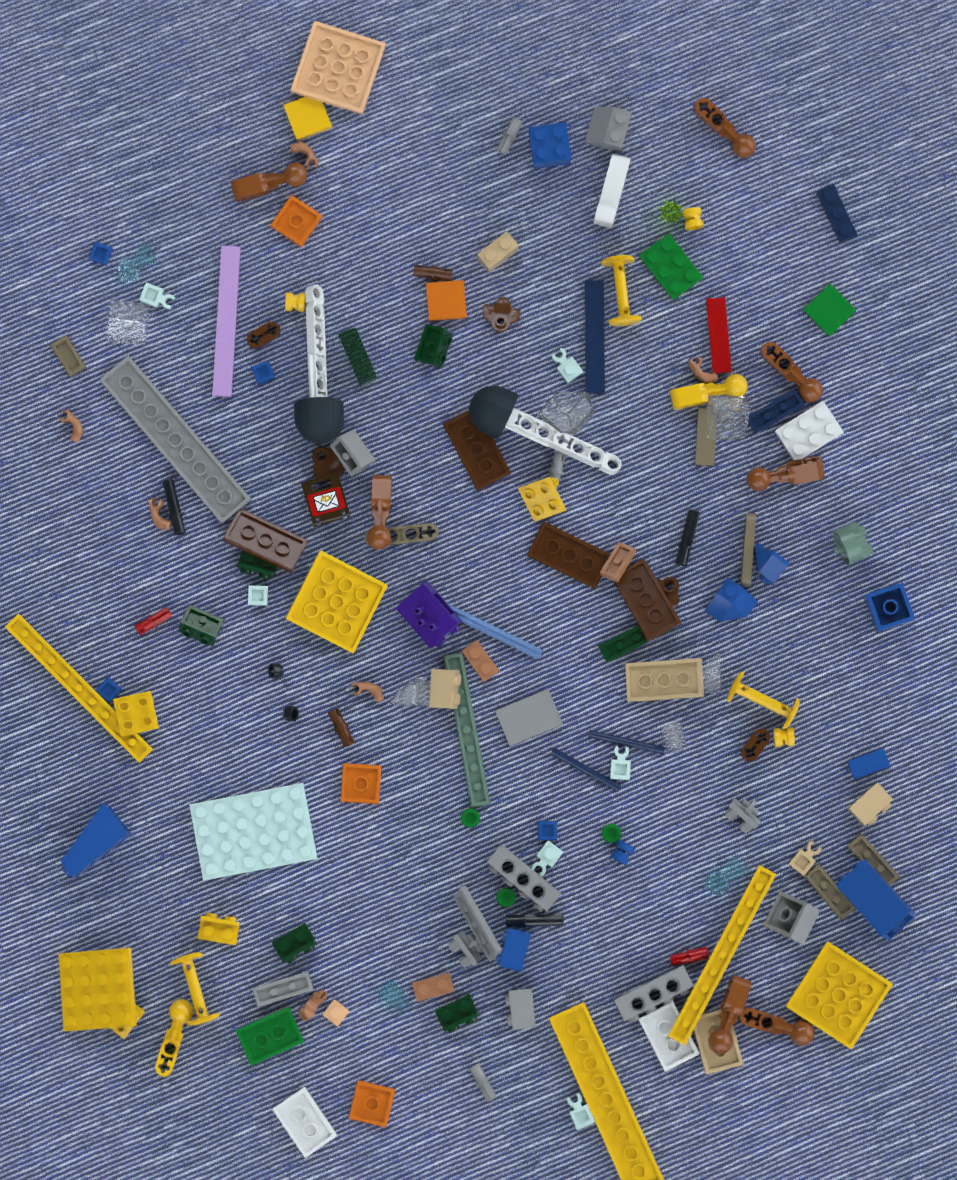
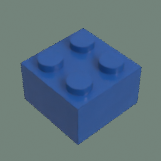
(550, 145)
(889, 607)
(514, 949)

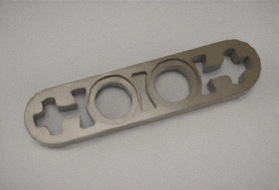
(402, 539)
(748, 548)

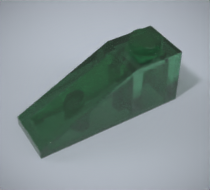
(357, 357)

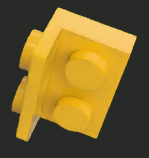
(219, 930)

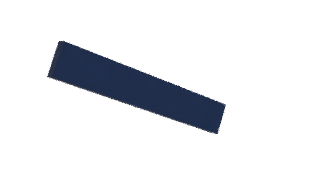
(594, 337)

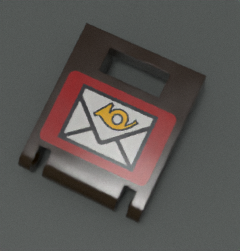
(325, 502)

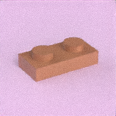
(618, 562)
(480, 661)
(433, 987)

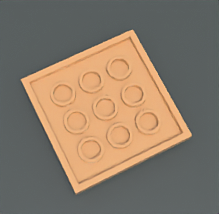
(338, 67)

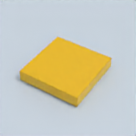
(307, 117)

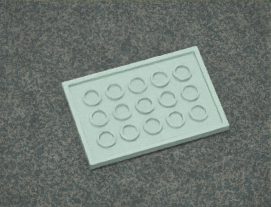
(253, 831)

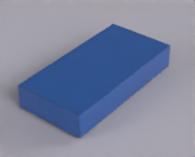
(868, 763)

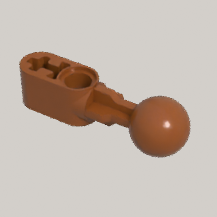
(742, 144)
(261, 183)
(809, 389)
(794, 472)
(379, 536)
(732, 1006)
(800, 1032)

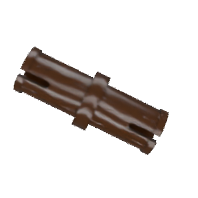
(432, 272)
(341, 727)

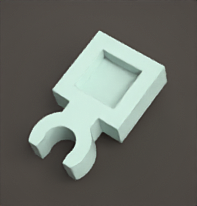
(154, 295)
(568, 367)
(620, 768)
(549, 855)
(581, 1114)

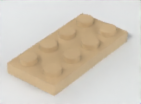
(664, 680)

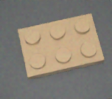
(712, 1061)

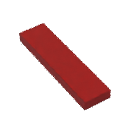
(718, 335)

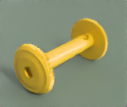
(618, 263)
(763, 700)
(194, 988)

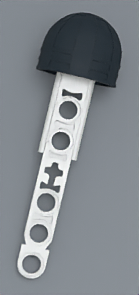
(494, 410)
(319, 416)

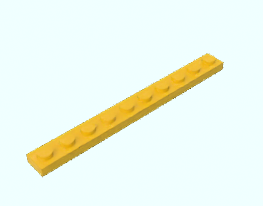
(76, 685)
(721, 955)

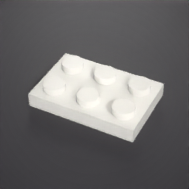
(809, 431)
(657, 1028)
(305, 1122)

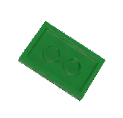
(671, 267)
(270, 1036)

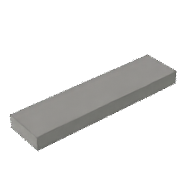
(477, 923)

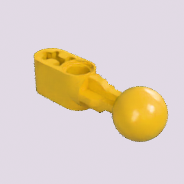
(698, 393)
(180, 1012)

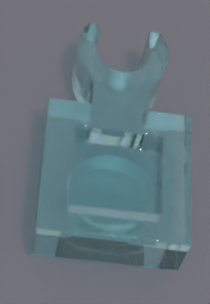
(392, 995)

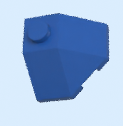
(769, 564)
(731, 602)

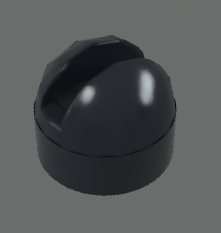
(275, 671)
(291, 713)

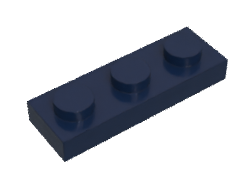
(836, 213)
(775, 411)

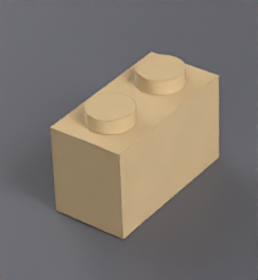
(497, 252)
(444, 688)
(870, 804)

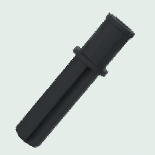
(174, 508)
(687, 538)
(534, 920)

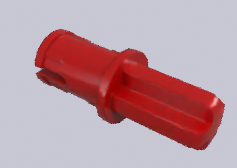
(153, 621)
(689, 956)

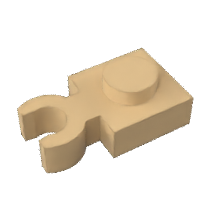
(803, 860)

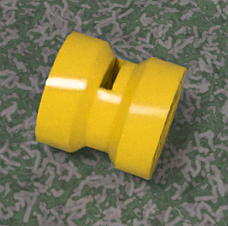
(693, 218)
(297, 302)
(784, 737)

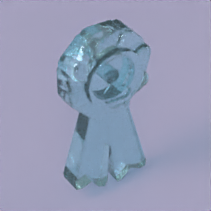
(129, 270)
(719, 881)

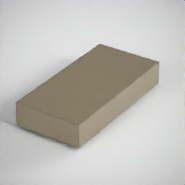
(68, 356)

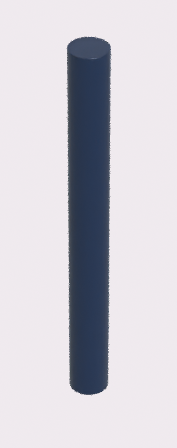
(625, 741)
(585, 769)

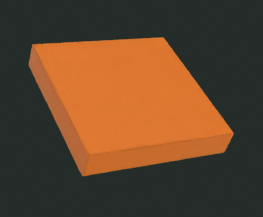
(296, 221)
(446, 300)
(361, 783)
(372, 1103)

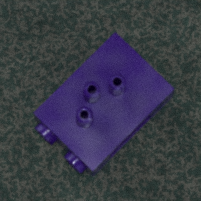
(429, 615)

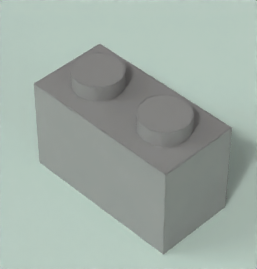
(352, 453)
(521, 1009)

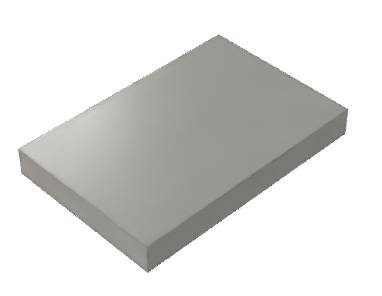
(529, 717)

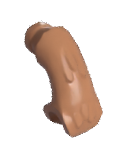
(302, 148)
(699, 374)
(77, 427)
(159, 521)
(374, 689)
(312, 1004)

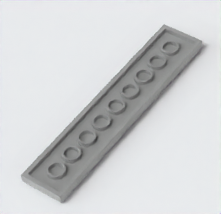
(175, 439)

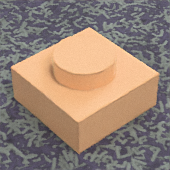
(336, 1012)

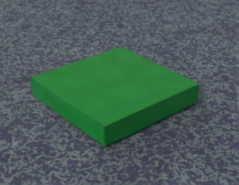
(829, 310)

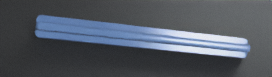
(497, 633)

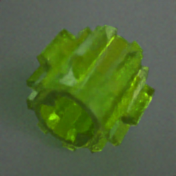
(672, 206)

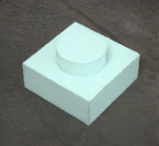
(258, 595)

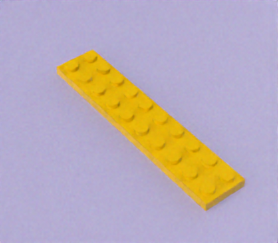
(604, 1094)

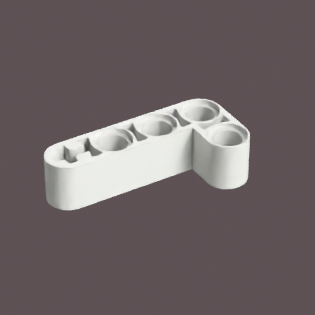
(612, 191)

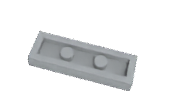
(283, 989)

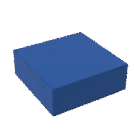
(100, 253)
(263, 372)
(108, 690)
(547, 830)

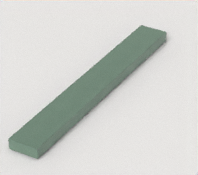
(468, 736)

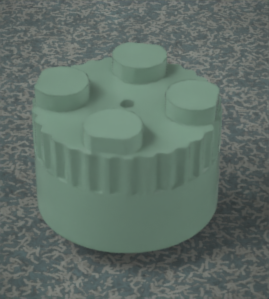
(851, 543)

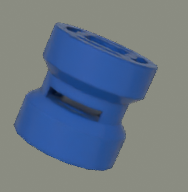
(620, 856)

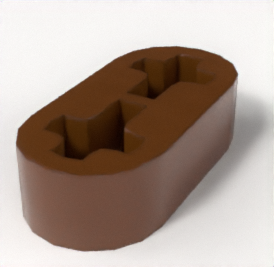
(260, 332)
(759, 748)

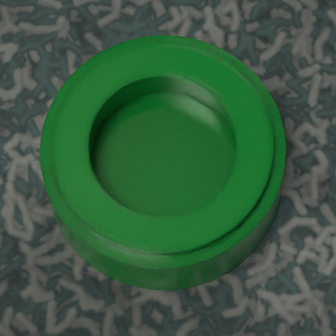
(470, 817)
(611, 833)
(506, 897)

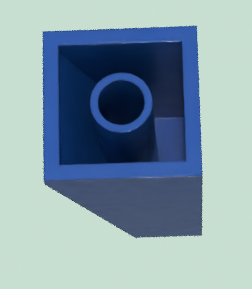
(97, 839)
(876, 899)

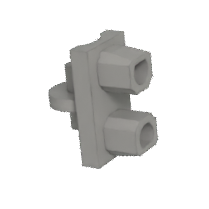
(746, 812)
(468, 946)

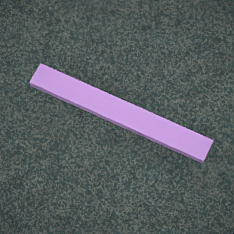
(226, 321)

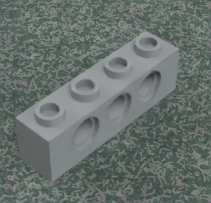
(503, 855)
(624, 1002)

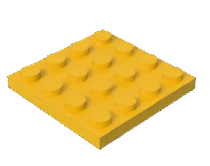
(336, 601)
(97, 989)
(839, 995)

